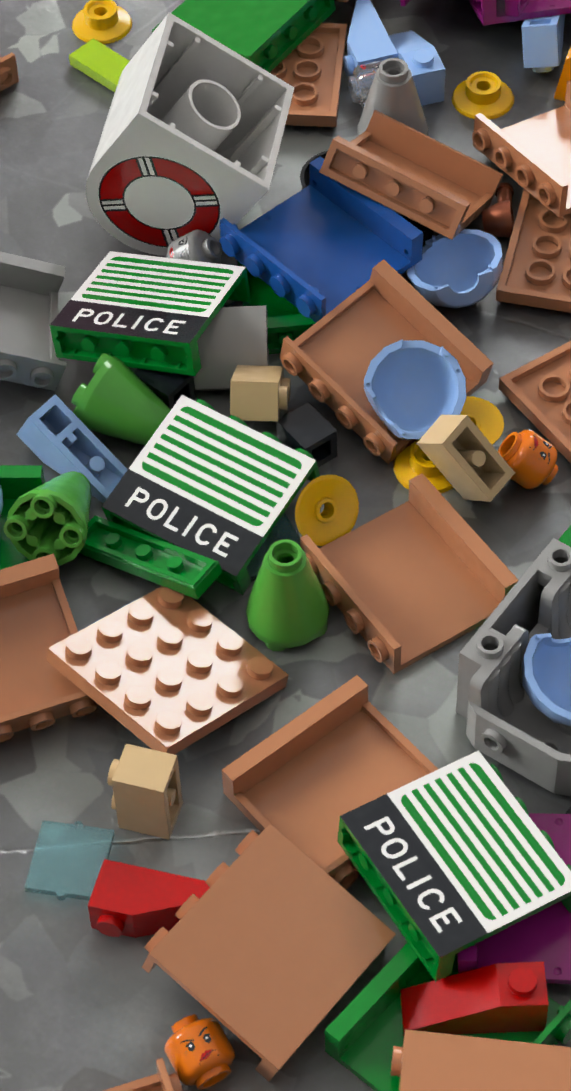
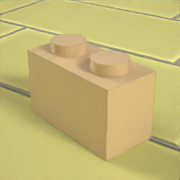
(259, 392)
(465, 457)
(146, 790)

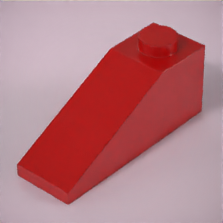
(138, 899)
(480, 1001)

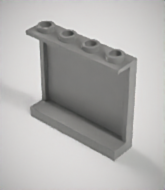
(26, 311)

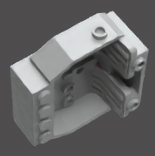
(490, 675)

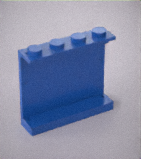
(322, 244)

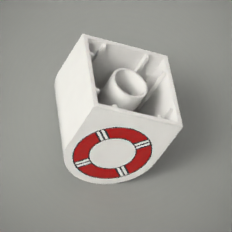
(185, 140)

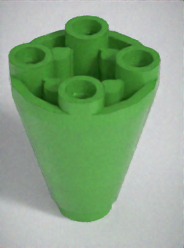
(119, 403)
(51, 518)
(287, 599)

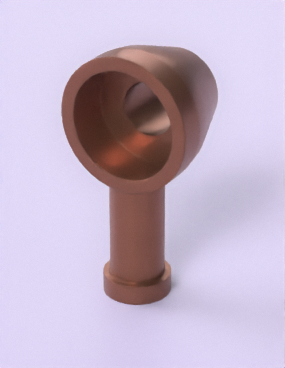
(499, 217)

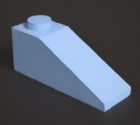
(366, 38)
(543, 42)
(424, 64)
(69, 446)

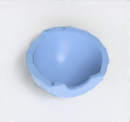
(459, 269)
(413, 386)
(548, 676)

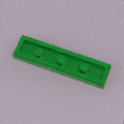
(150, 558)

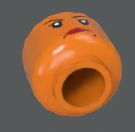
(530, 458)
(199, 1051)

